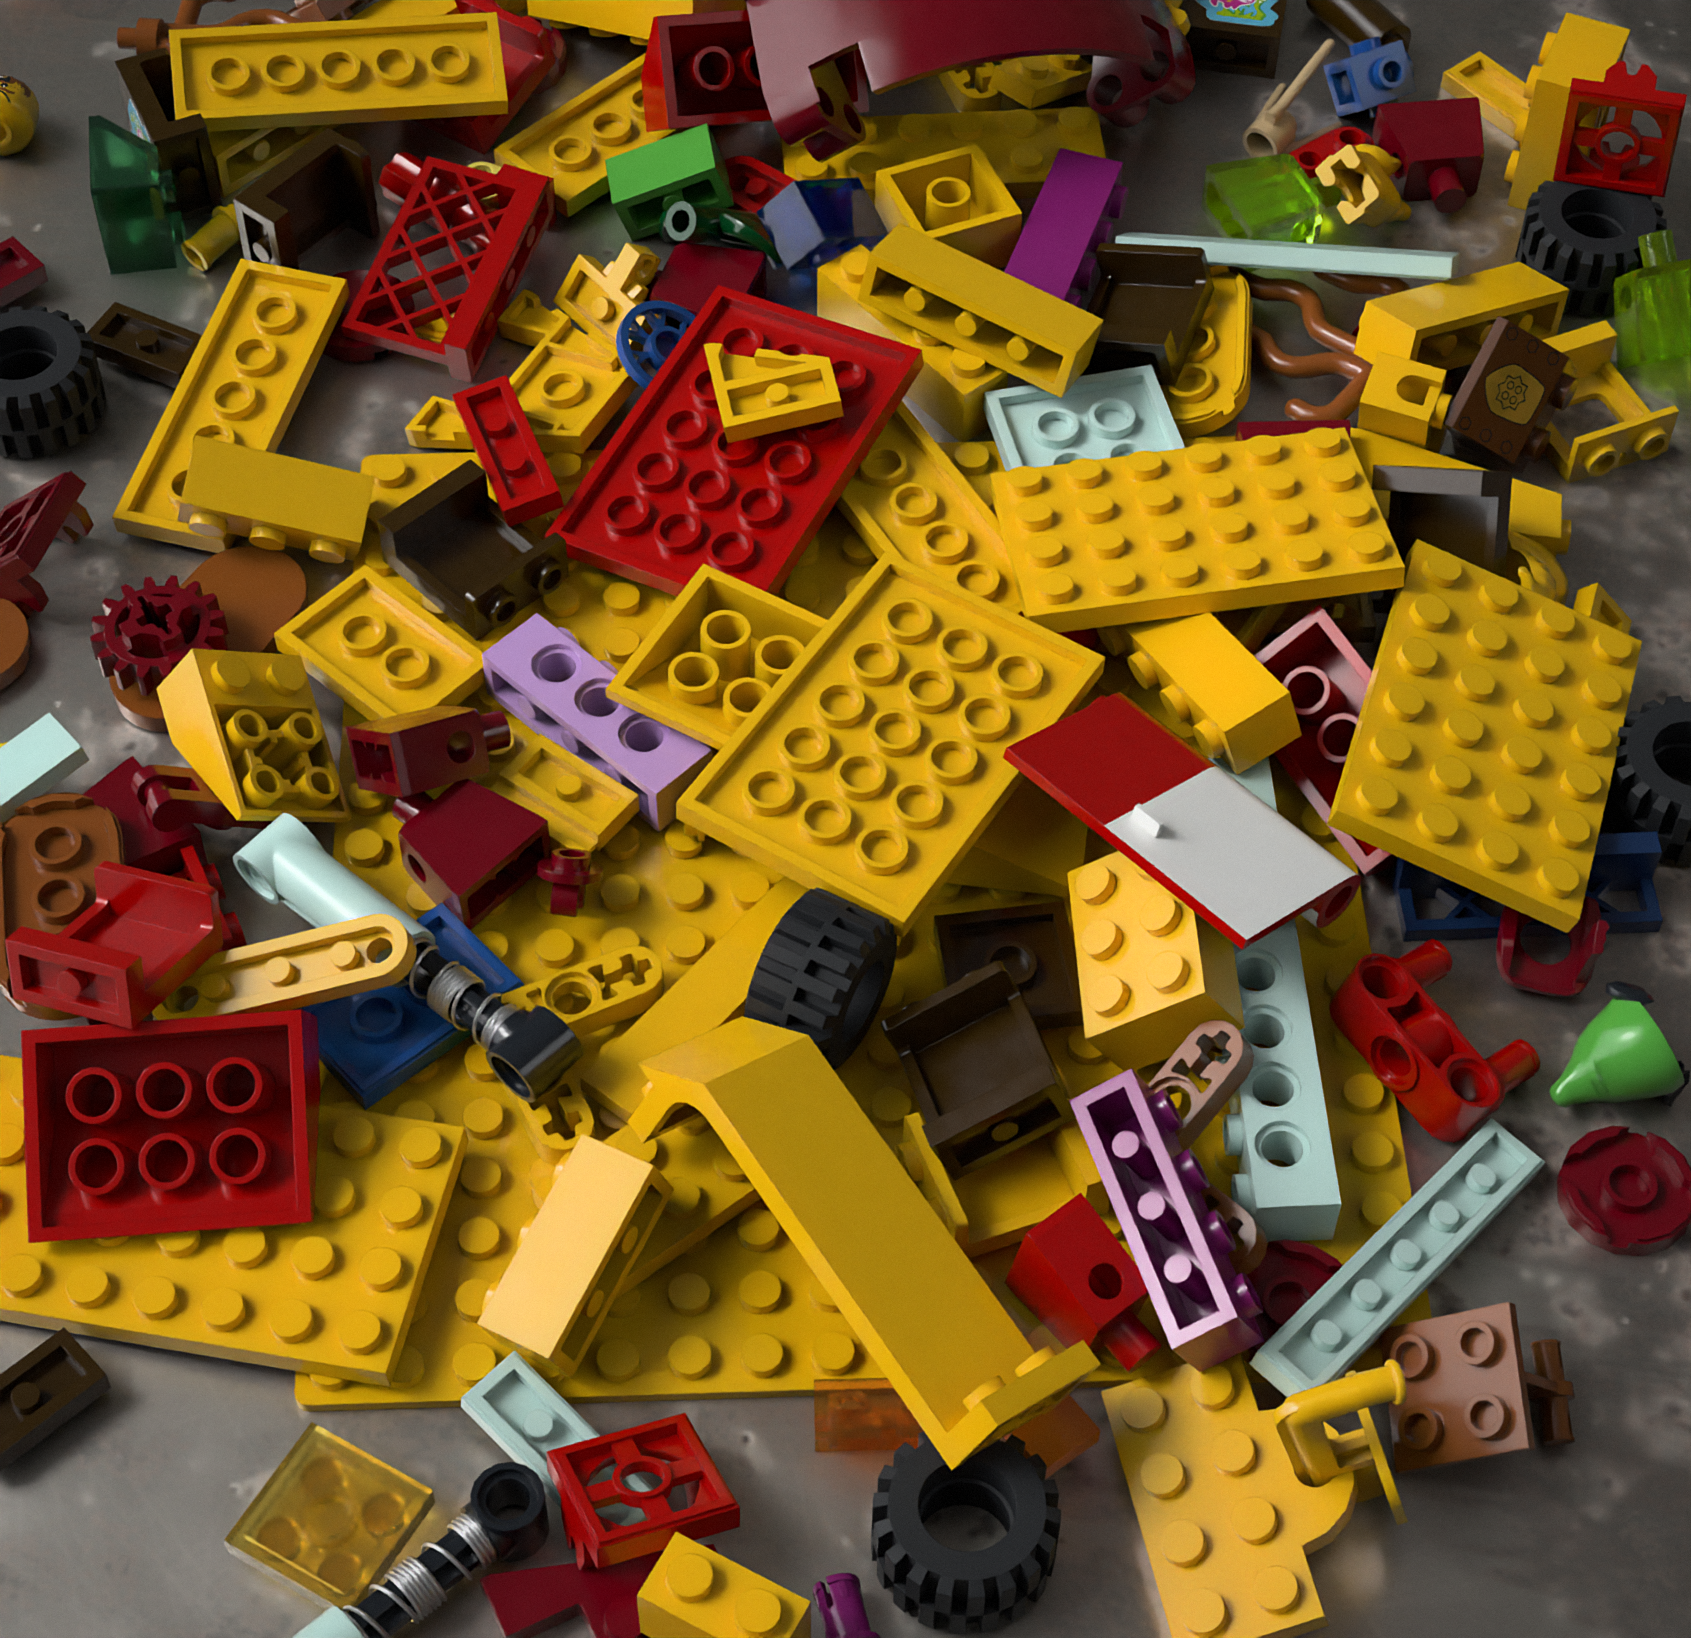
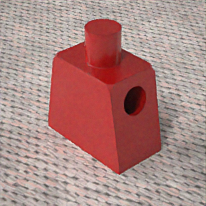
(1083, 1284)

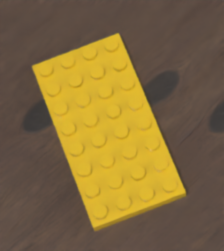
(278, 1296)

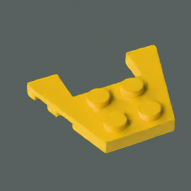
(564, 385)

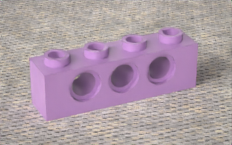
(562, 695)

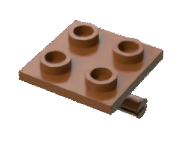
(1472, 1389)

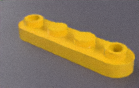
(297, 970)

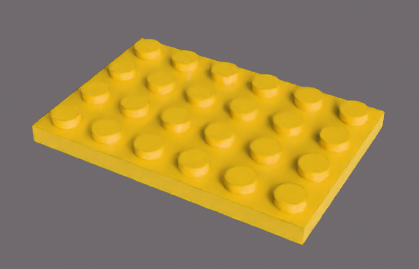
(1193, 530)
(1488, 736)
(889, 740)

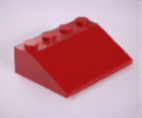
(171, 1125)

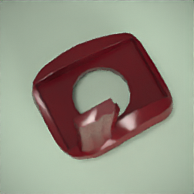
(1558, 979)

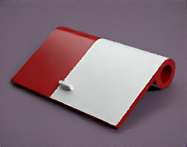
(1184, 820)

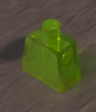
(1266, 200)
(1653, 305)

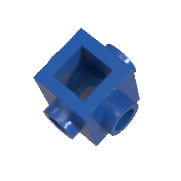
(1370, 76)

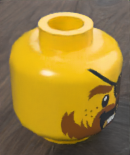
(17, 115)

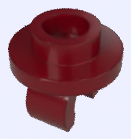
(570, 872)

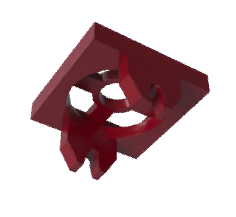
(28, 531)

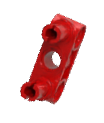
(1418, 1045)

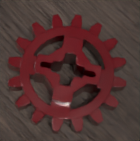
(154, 630)

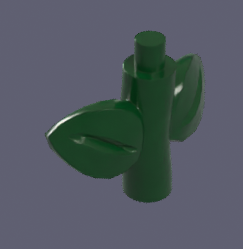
(715, 227)

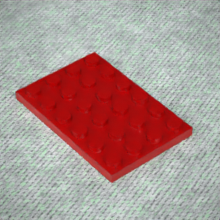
(684, 497)

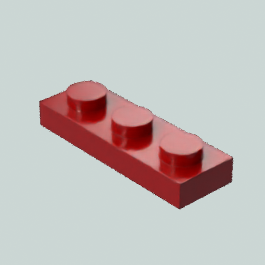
(508, 451)

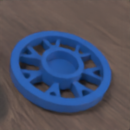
(655, 346)

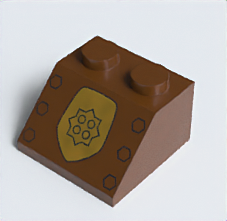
(1511, 396)

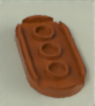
(258, 595)
(49, 872)

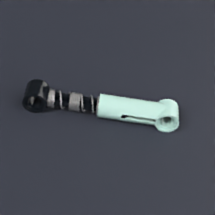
(522, 1045)
(470, 1543)

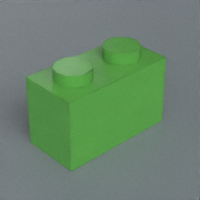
(666, 172)

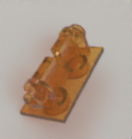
(861, 1416)

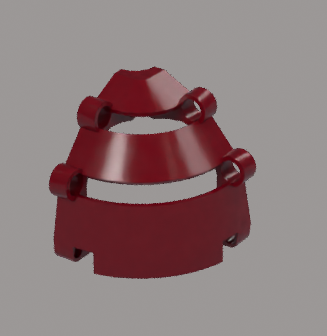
(929, 37)

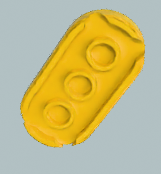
(1218, 366)

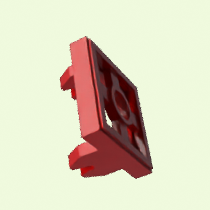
(1622, 169)
(637, 1450)

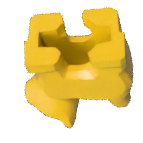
(1364, 180)

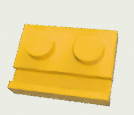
(573, 796)

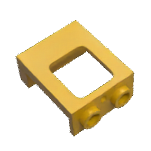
(1639, 432)

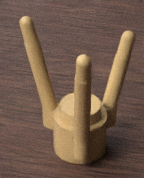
(1275, 127)

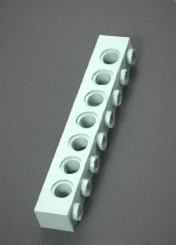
(1304, 1197)

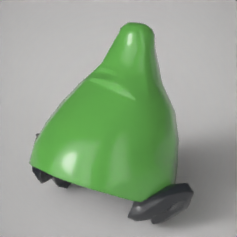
(1621, 1056)

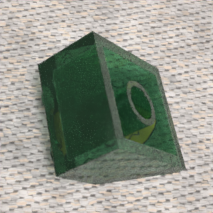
(132, 200)

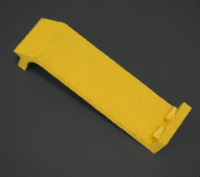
(862, 1231)

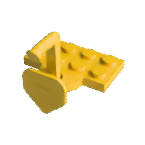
(1246, 1493)

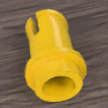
(213, 238)

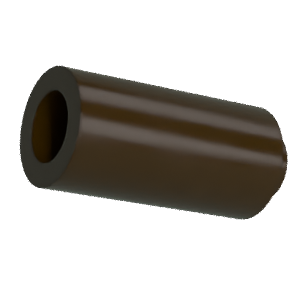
(1360, 20)

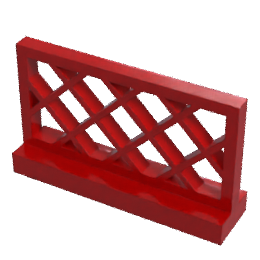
(489, 289)

